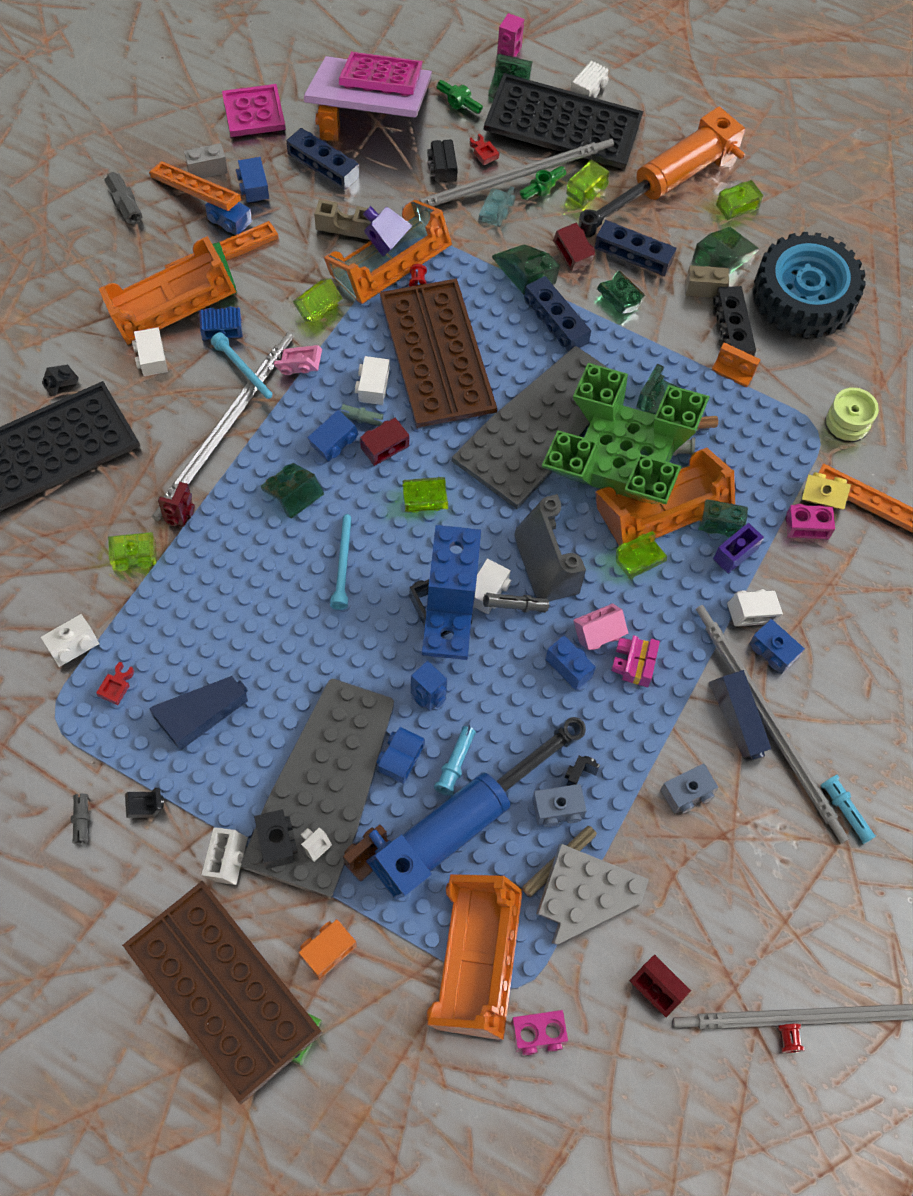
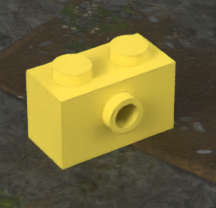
(826, 491)

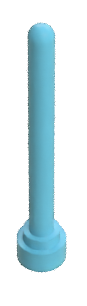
(221, 343)
(339, 598)

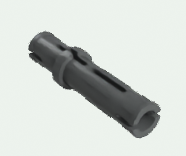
(524, 603)

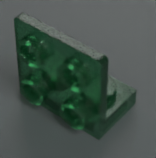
(509, 65)
(653, 391)
(293, 488)

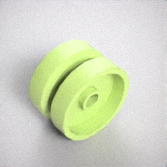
(852, 414)

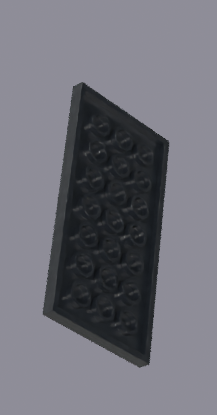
(562, 119)
(61, 443)

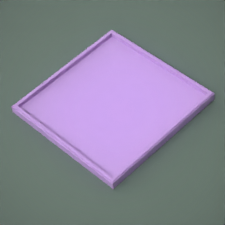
(327, 91)

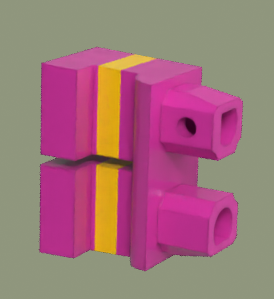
(640, 660)

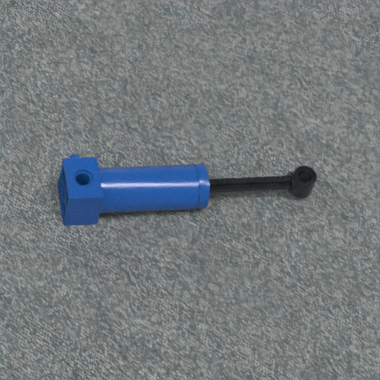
(456, 820)

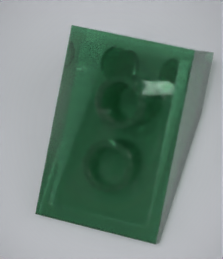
(724, 250)
(526, 265)

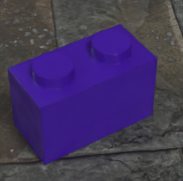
(738, 548)

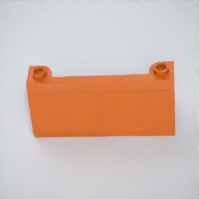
(169, 293)
(703, 479)
(478, 956)

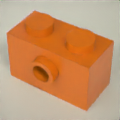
(328, 122)

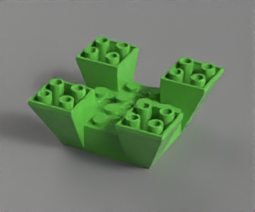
(625, 444)

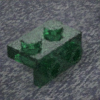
(621, 293)
(722, 518)

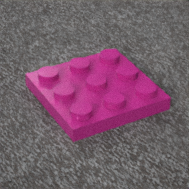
(253, 110)

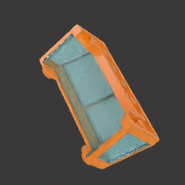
(369, 273)

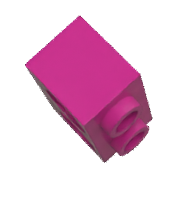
(510, 35)
(810, 526)
(537, 1024)

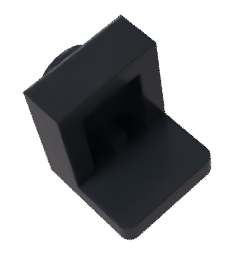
(58, 377)
(582, 764)
(143, 804)

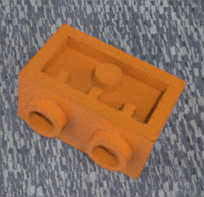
(736, 365)

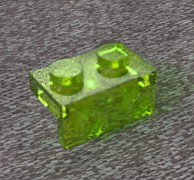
(425, 494)
(640, 555)

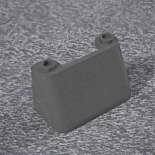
(548, 570)

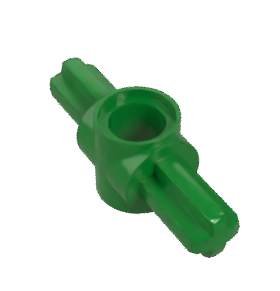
(459, 97)
(542, 183)

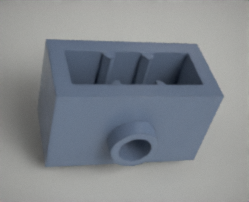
(689, 789)
(559, 805)

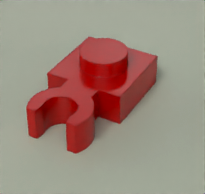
(484, 151)
(115, 687)

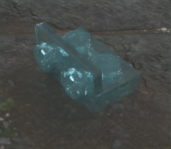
(497, 206)

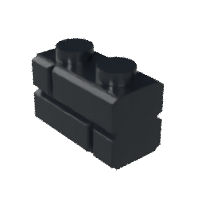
(443, 160)

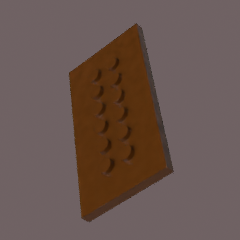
(437, 353)
(222, 991)

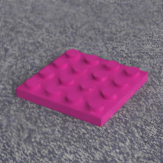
(381, 73)

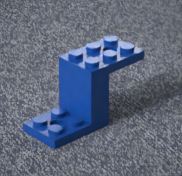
(451, 592)

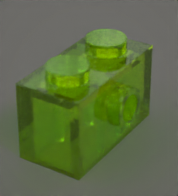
(588, 182)
(739, 199)
(317, 300)
(132, 551)

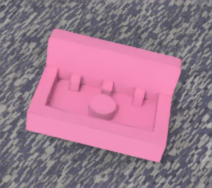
(299, 360)

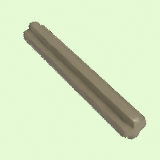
(541, 876)

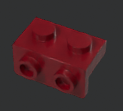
(178, 509)

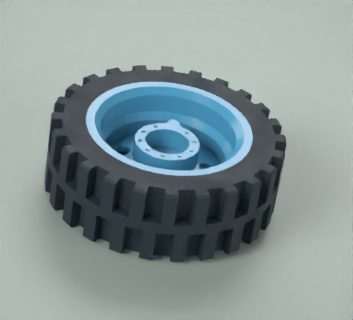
(802, 299)

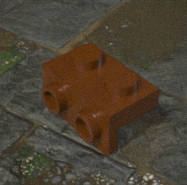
(356, 855)

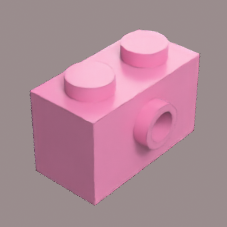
(601, 627)

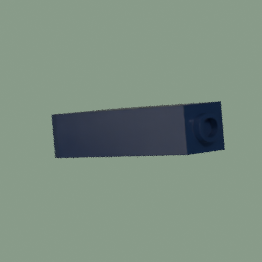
(198, 711)
(741, 714)

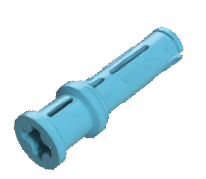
(451, 770)
(842, 800)

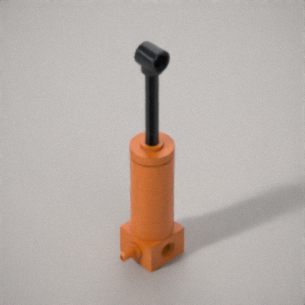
(714, 141)

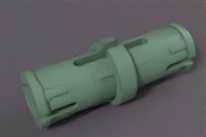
(362, 415)

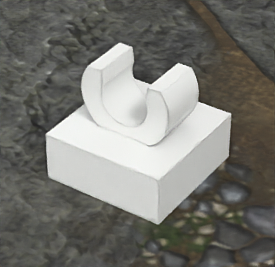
(315, 843)

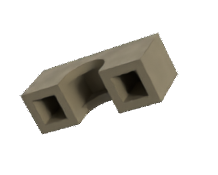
(332, 220)

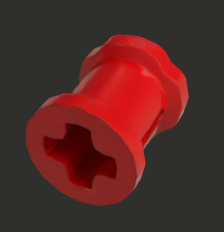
(420, 276)
(788, 1047)

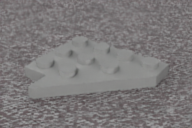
(586, 892)

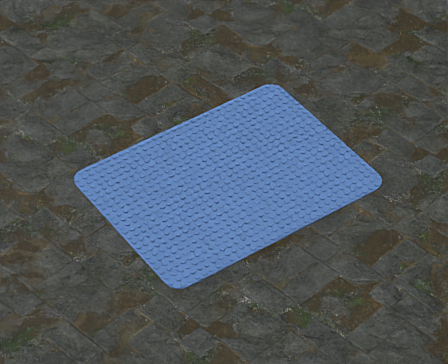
(254, 589)

